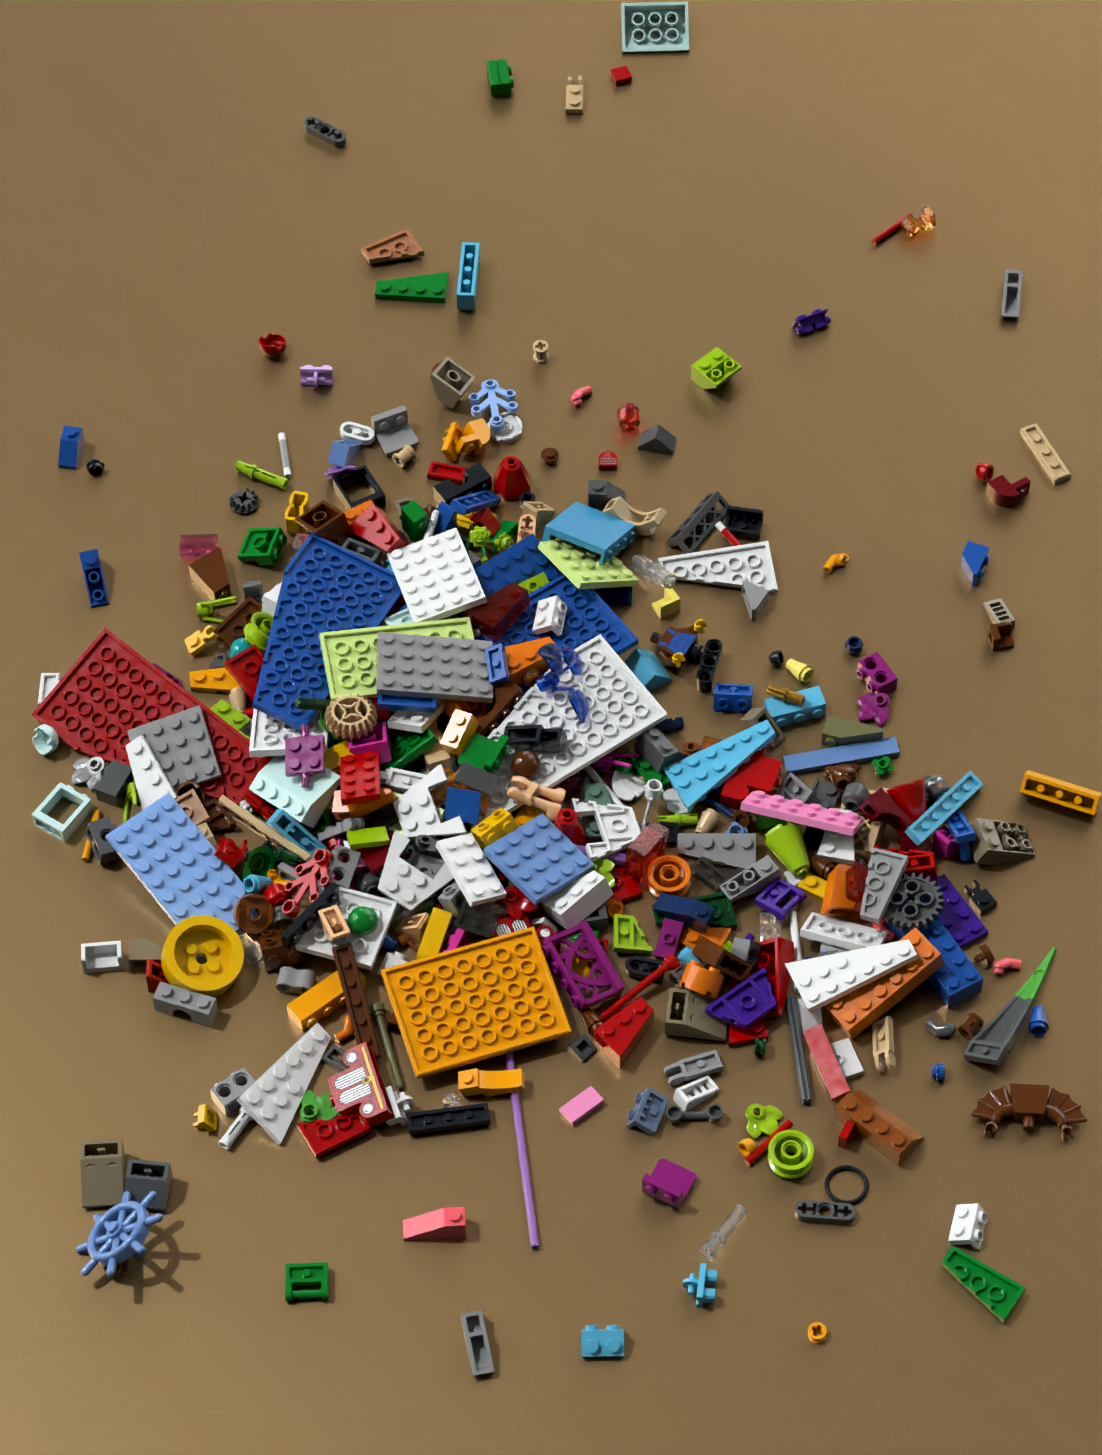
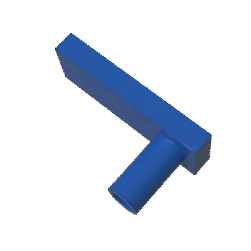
(961, 832)

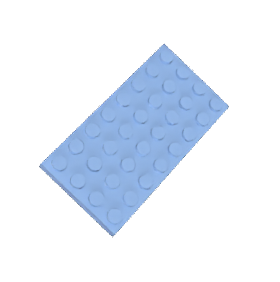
(177, 863)

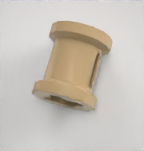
(537, 355)
(404, 456)

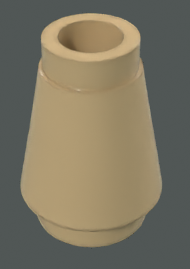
(238, 699)
(707, 821)

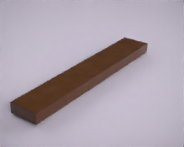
(355, 997)

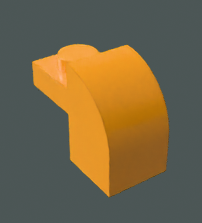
(475, 437)

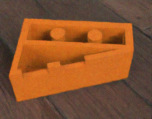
(524, 657)

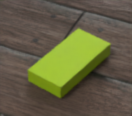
(367, 837)

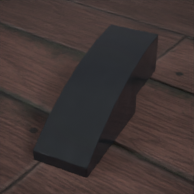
(536, 738)

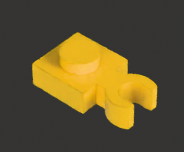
(198, 641)

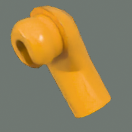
(834, 561)
(275, 877)

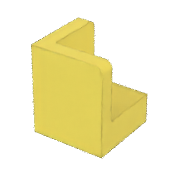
(668, 604)

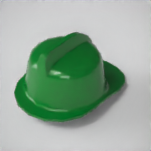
(258, 861)

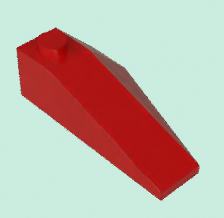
(772, 957)

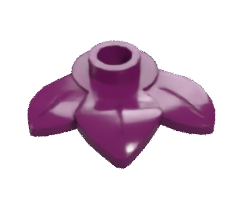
(872, 709)

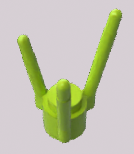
(205, 609)
(131, 795)

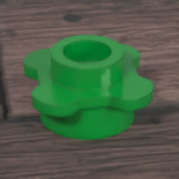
(625, 770)
(882, 770)

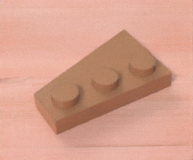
(394, 247)

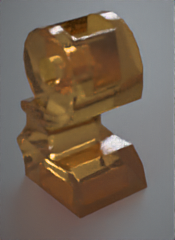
(913, 225)

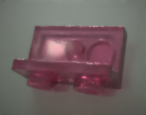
(197, 545)

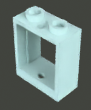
(55, 828)

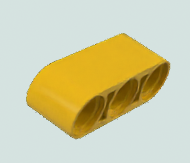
(435, 933)

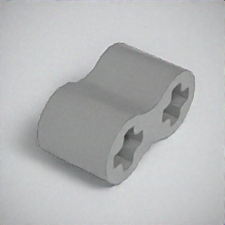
(295, 981)

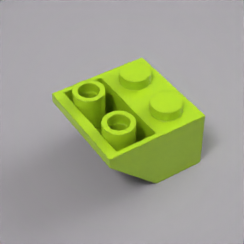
(713, 369)

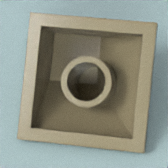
(450, 382)

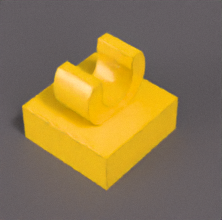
(206, 1118)

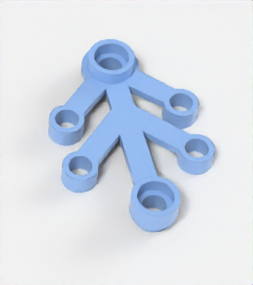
(491, 388)

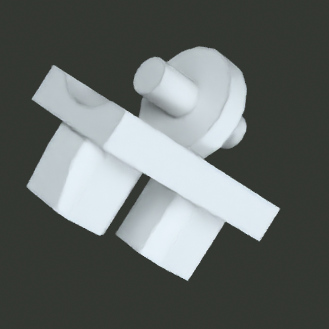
(398, 1106)

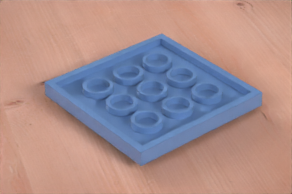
(538, 859)

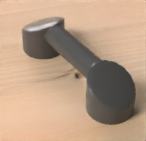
(713, 1114)

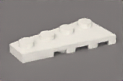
(147, 773)

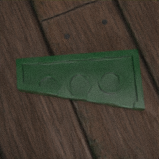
(724, 912)

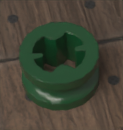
(760, 1046)

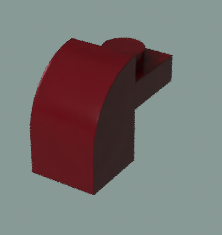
(1007, 494)

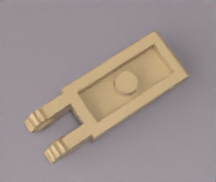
(574, 96)
(883, 1043)

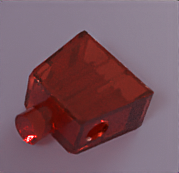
(855, 884)

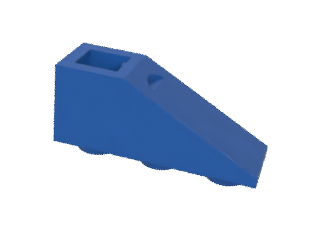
(93, 577)

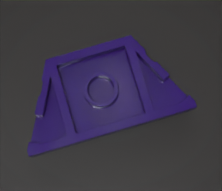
(745, 1002)

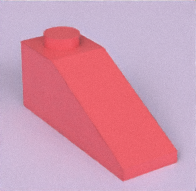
(436, 1225)

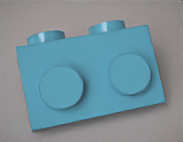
(602, 1342)

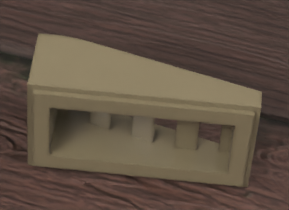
(1004, 610)

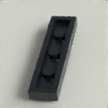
(306, 920)
(448, 1118)

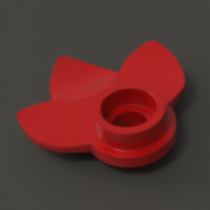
(518, 904)

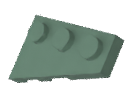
(598, 793)

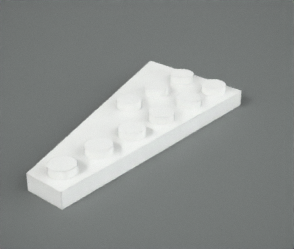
(726, 566)
(280, 1089)

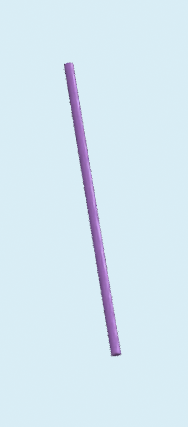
(523, 1159)

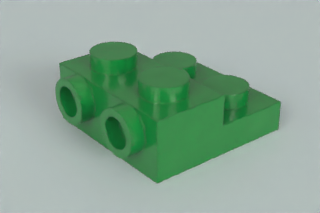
(263, 545)

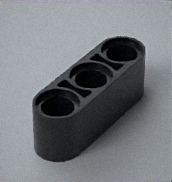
(709, 666)

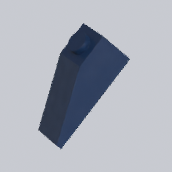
(687, 910)

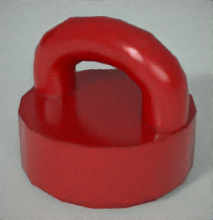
(984, 471)

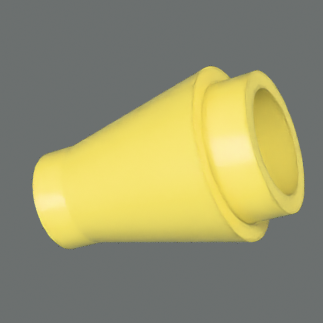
(800, 670)

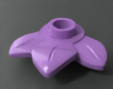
(334, 472)

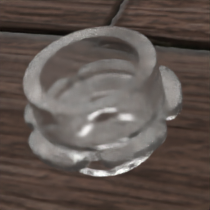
(451, 1100)

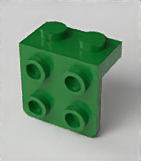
(485, 752)

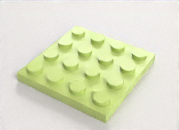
(583, 566)

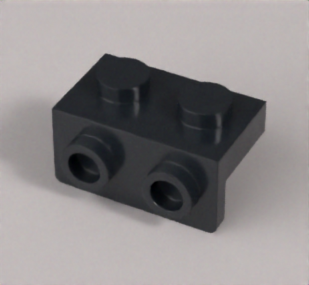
(744, 521)

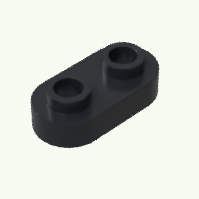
(644, 965)

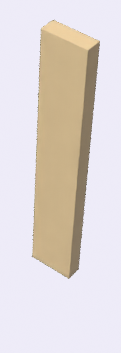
(261, 828)

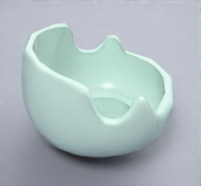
(46, 739)

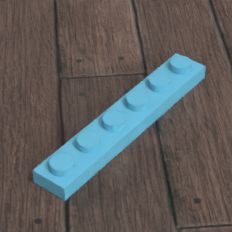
(943, 808)

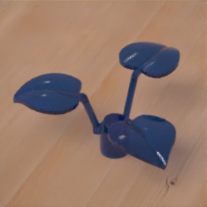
(553, 659)

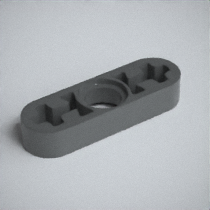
(318, 125)
(817, 1218)

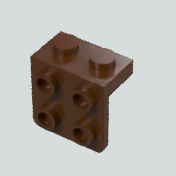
(274, 954)

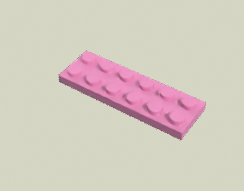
(802, 813)

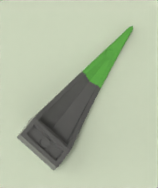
(1002, 1031)

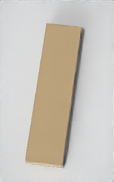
(1045, 453)

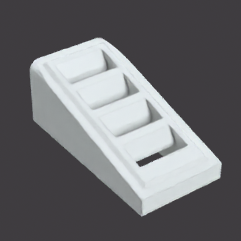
(686, 1101)

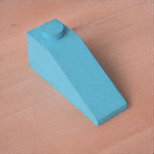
(293, 831)

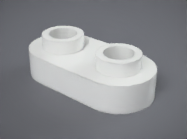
(357, 433)

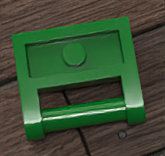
(306, 1275)

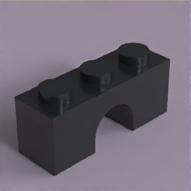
(476, 480)

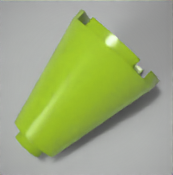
(789, 847)

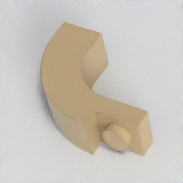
(644, 522)

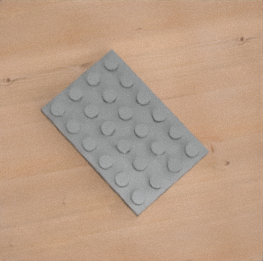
(433, 667)

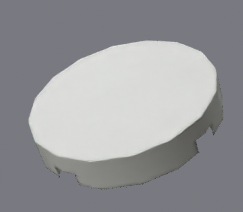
(511, 432)

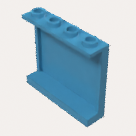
(591, 530)

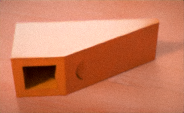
(361, 809)

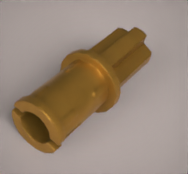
(786, 694)

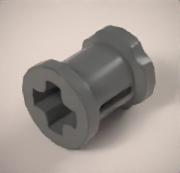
(675, 977)

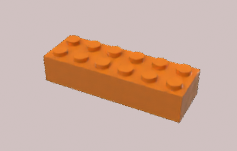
(867, 1004)

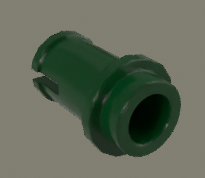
(286, 856)

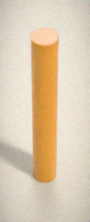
(88, 849)

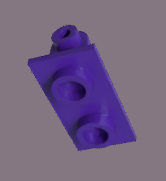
(817, 317)

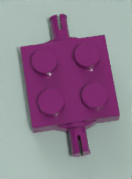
(305, 755)

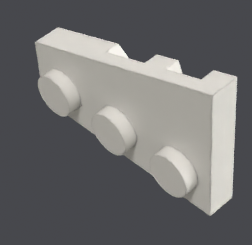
(837, 846)

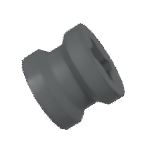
(281, 918)

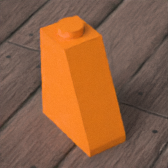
(834, 898)

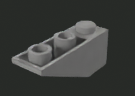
(752, 879)

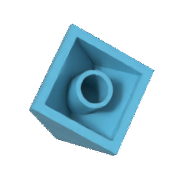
(647, 668)

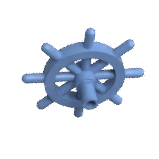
(119, 1233)

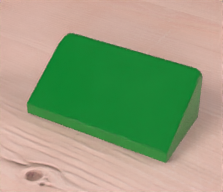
(508, 527)

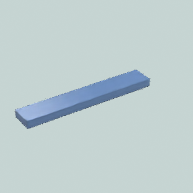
(840, 755)

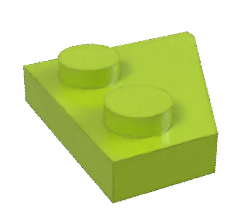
(628, 936)

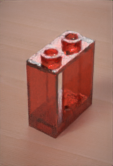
(644, 850)

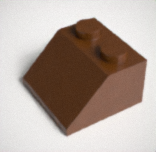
(324, 521)

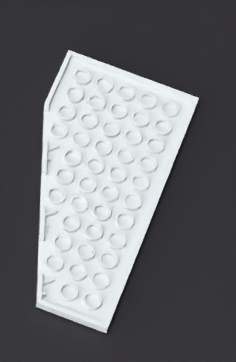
(617, 713)

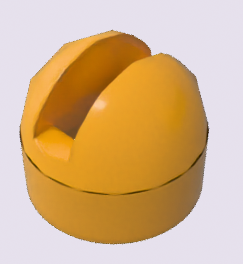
(747, 1146)

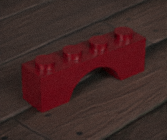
(882, 808)

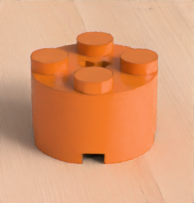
(702, 980)

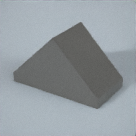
(657, 440)

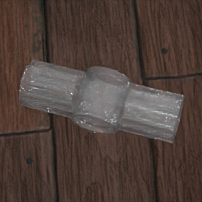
(653, 571)

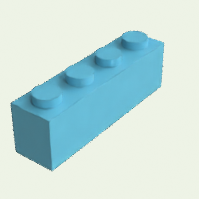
(468, 275)

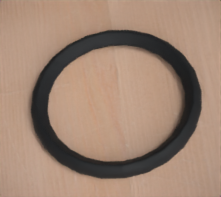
(844, 1167)

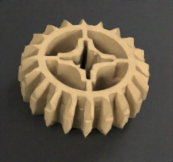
(352, 721)

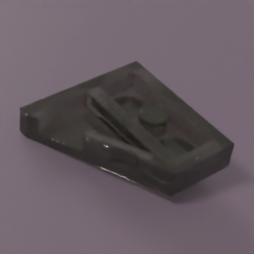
(712, 872)

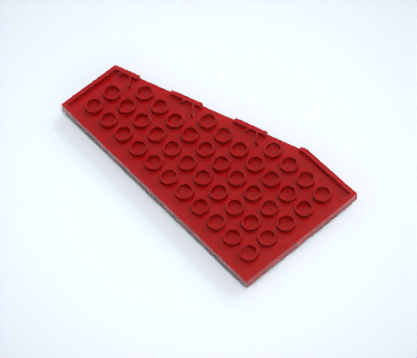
(120, 690)

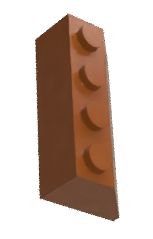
(878, 1126)

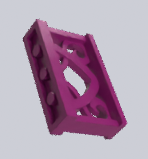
(587, 940)

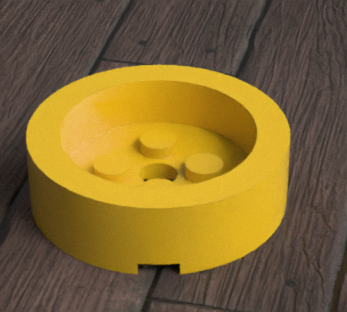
(208, 938)

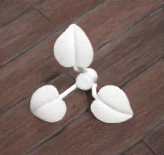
(629, 786)

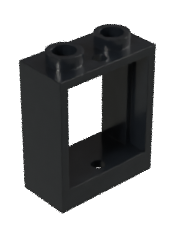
(353, 478)

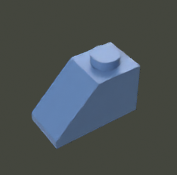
(343, 453)

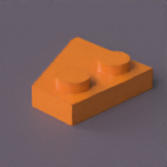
(717, 935)

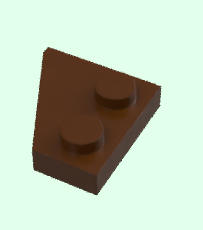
(219, 817)

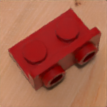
(230, 853)

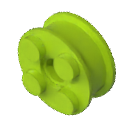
(259, 630)
(790, 1166)

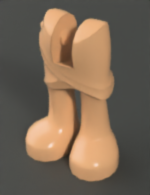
(527, 798)

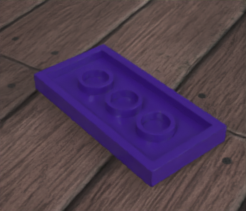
(958, 916)

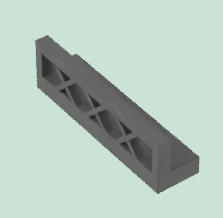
(699, 514)

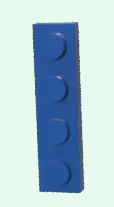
(475, 502)

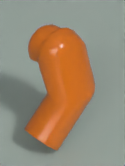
(346, 1032)

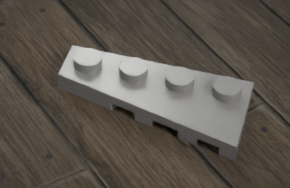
(729, 848)
(882, 880)

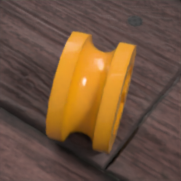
(817, 1339)

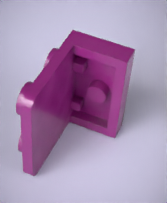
(668, 1182)

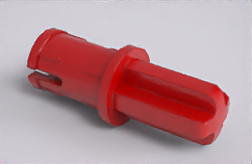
(259, 805)

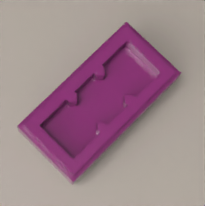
(668, 938)

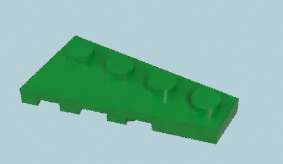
(415, 288)
(986, 1284)

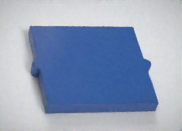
(463, 804)

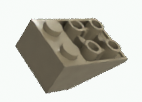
(1000, 841)
(688, 1018)
(102, 1172)

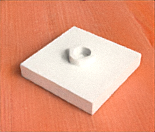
(846, 1058)

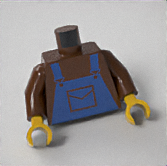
(676, 644)

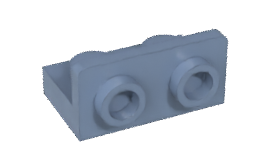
(647, 1110)

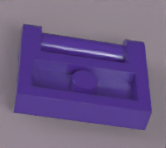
(776, 894)

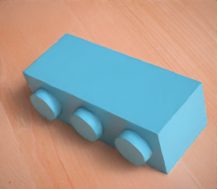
(787, 712)

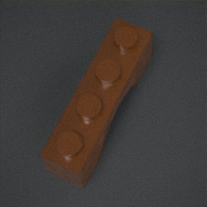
(506, 697)

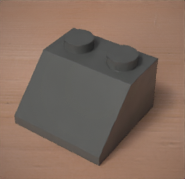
(657, 749)

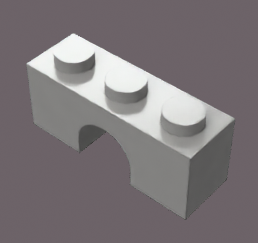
(172, 998)

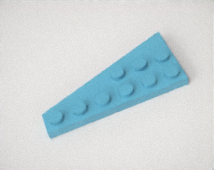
(712, 766)

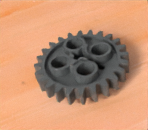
(913, 903)

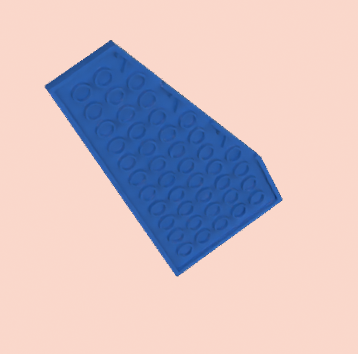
(319, 593)

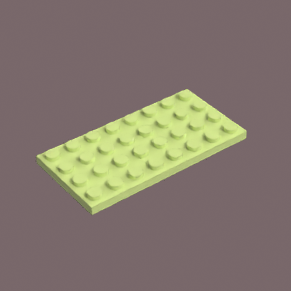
(352, 653)

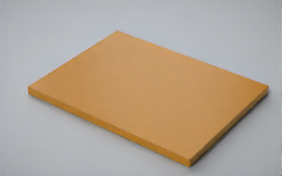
(475, 1002)

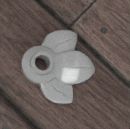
(87, 773)

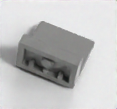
(393, 430)

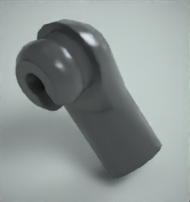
(941, 1030)

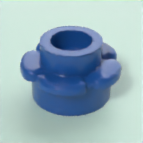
(938, 1072)

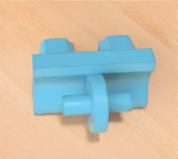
(703, 1294)

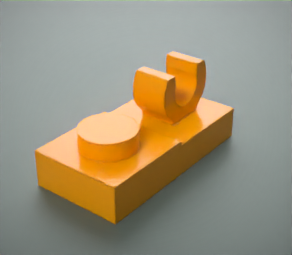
(453, 436)

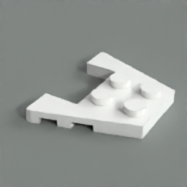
(418, 811)
(616, 826)
(405, 882)

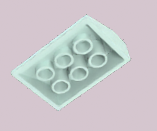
(655, 27)
(287, 794)

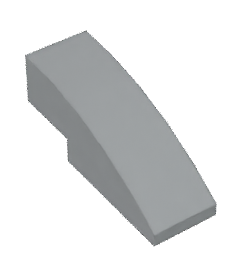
(1011, 293)
(477, 1343)

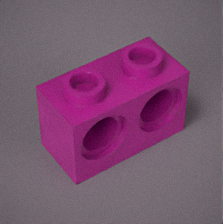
(876, 674)

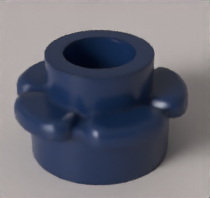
(854, 641)

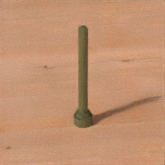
(378, 1012)

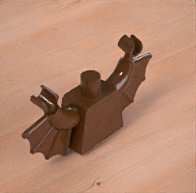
(1029, 1106)

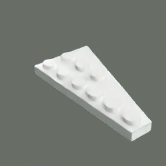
(838, 974)

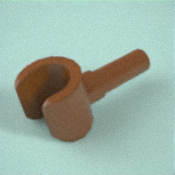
(404, 939)

